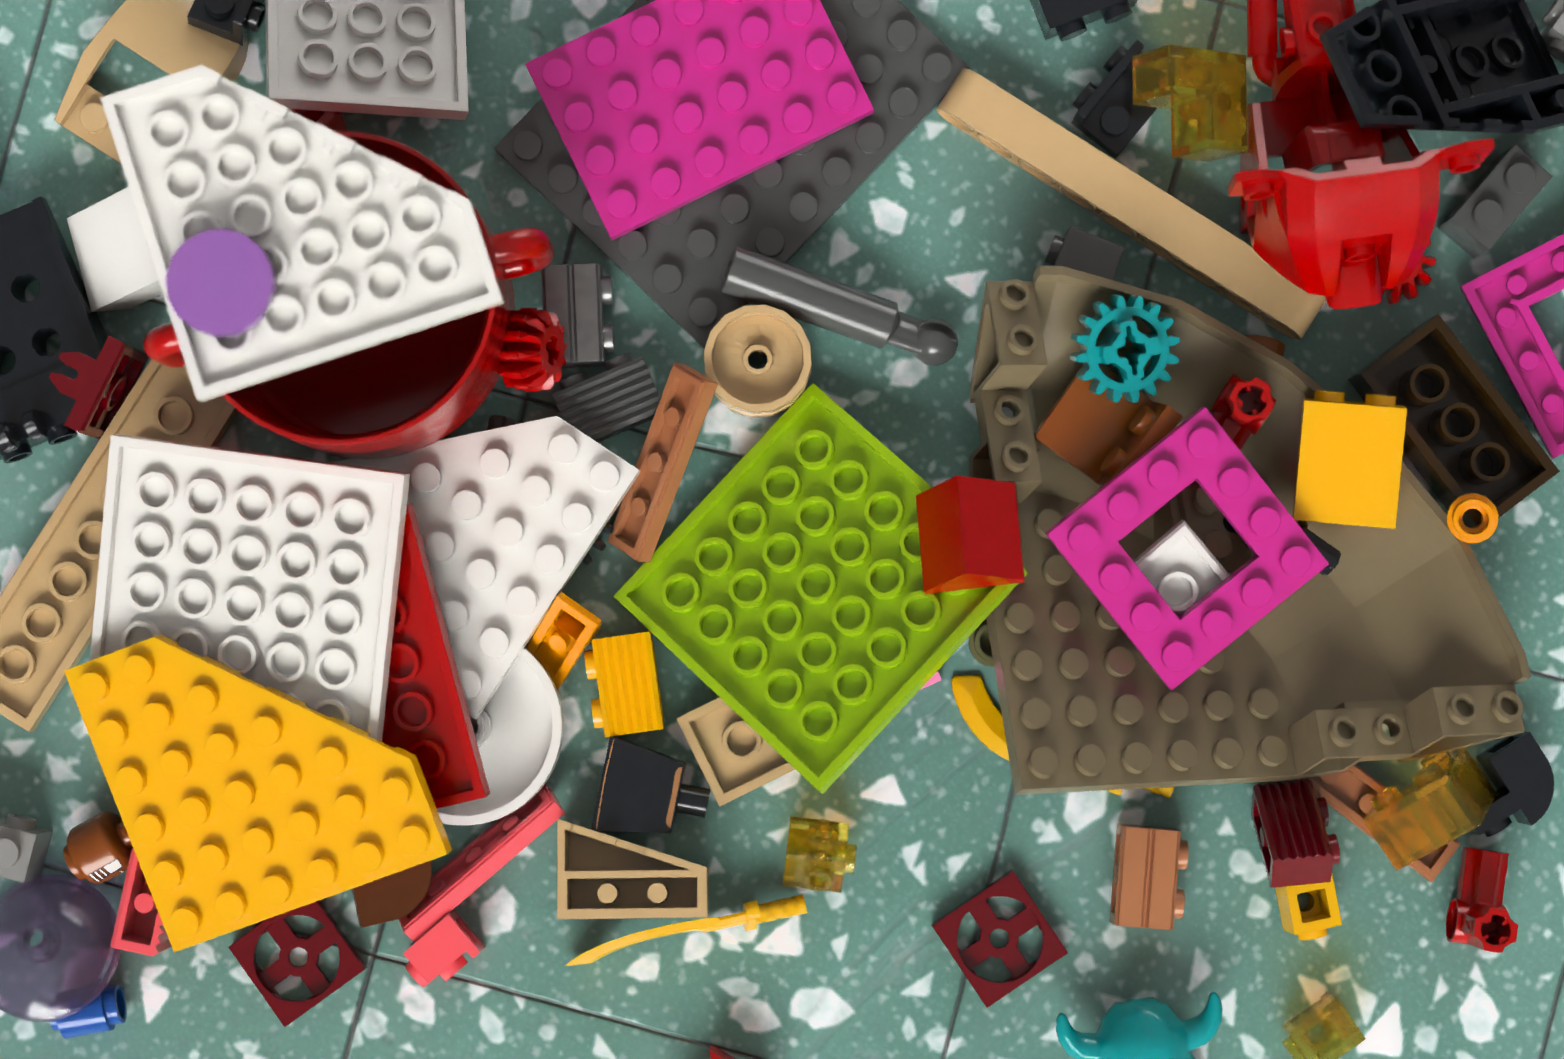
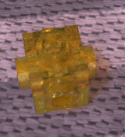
(818, 854)

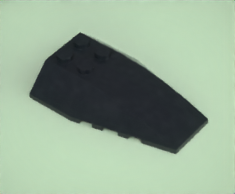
(1447, 67)

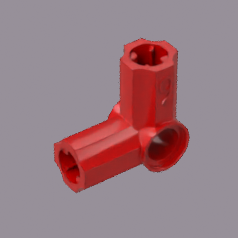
(1243, 408)
(1477, 911)

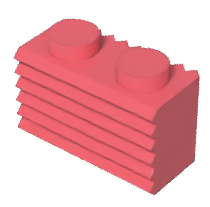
(138, 921)

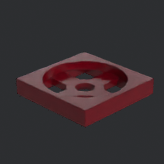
(1020, 923)
(311, 974)

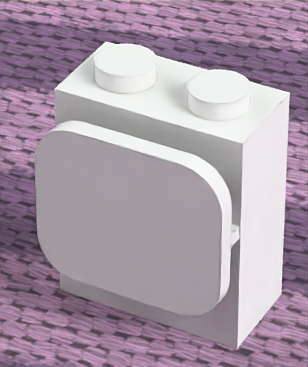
(113, 254)

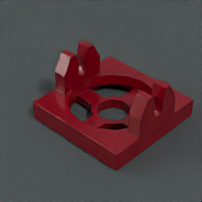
(100, 384)

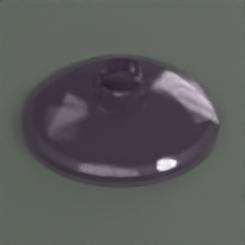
(70, 961)

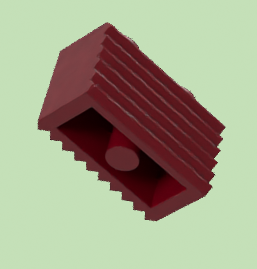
(1293, 833)

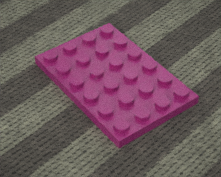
(694, 99)

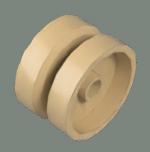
(761, 332)

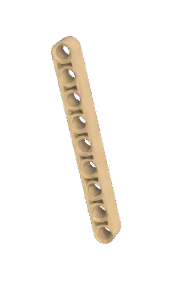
(1127, 202)

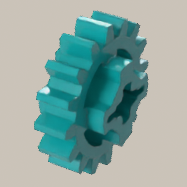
(1130, 367)

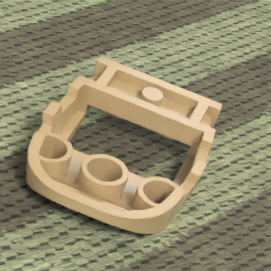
(158, 34)

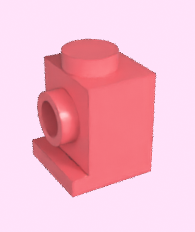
(442, 950)

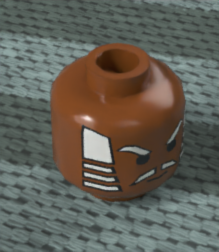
(98, 848)

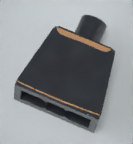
(644, 790)

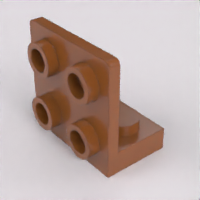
(1102, 434)

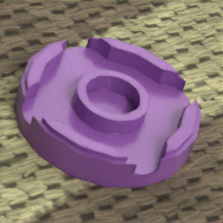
(220, 282)

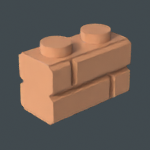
(1147, 877)

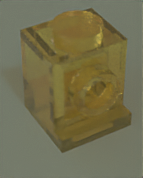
(1338, 1036)

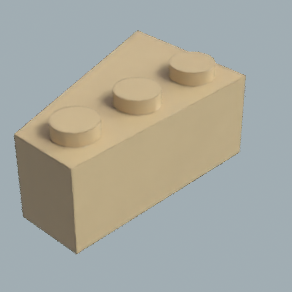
(624, 880)

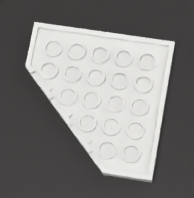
(350, 234)
(505, 531)

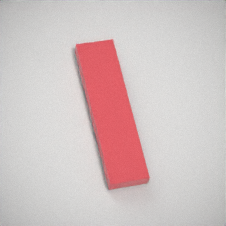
(481, 861)

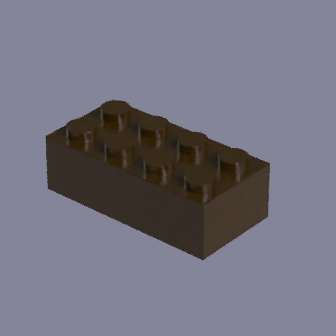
(1456, 421)

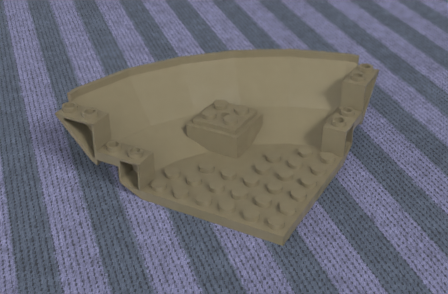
(1385, 638)

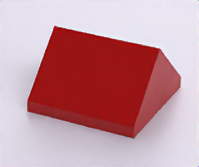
(969, 535)

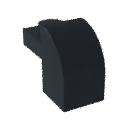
(1521, 780)

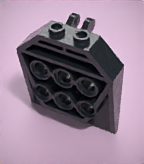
(29, 401)

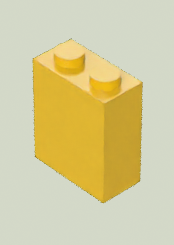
(1349, 460)

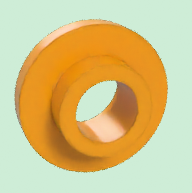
(1488, 521)

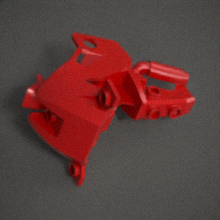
(1380, 192)

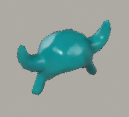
(1142, 1031)

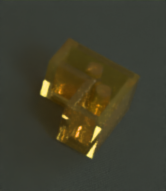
(1204, 98)
(1441, 805)

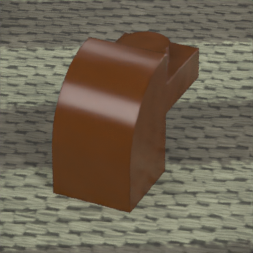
(391, 895)

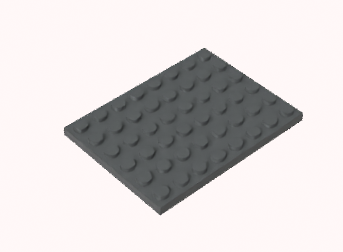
(775, 208)

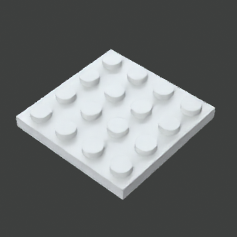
(368, 56)

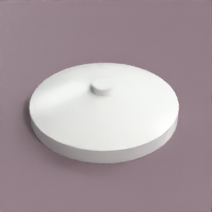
(517, 743)

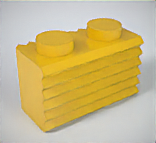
(626, 684)

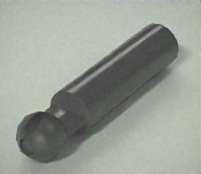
(836, 307)

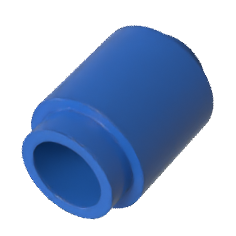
(97, 1017)

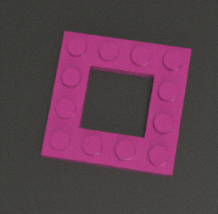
(1503, 312)
(1281, 549)

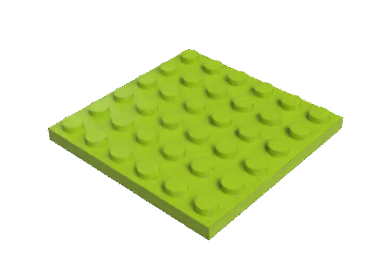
(808, 590)

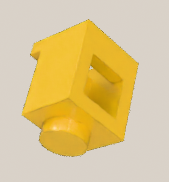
(1316, 917)

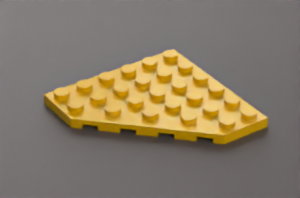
(244, 791)

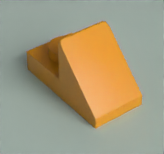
(563, 637)

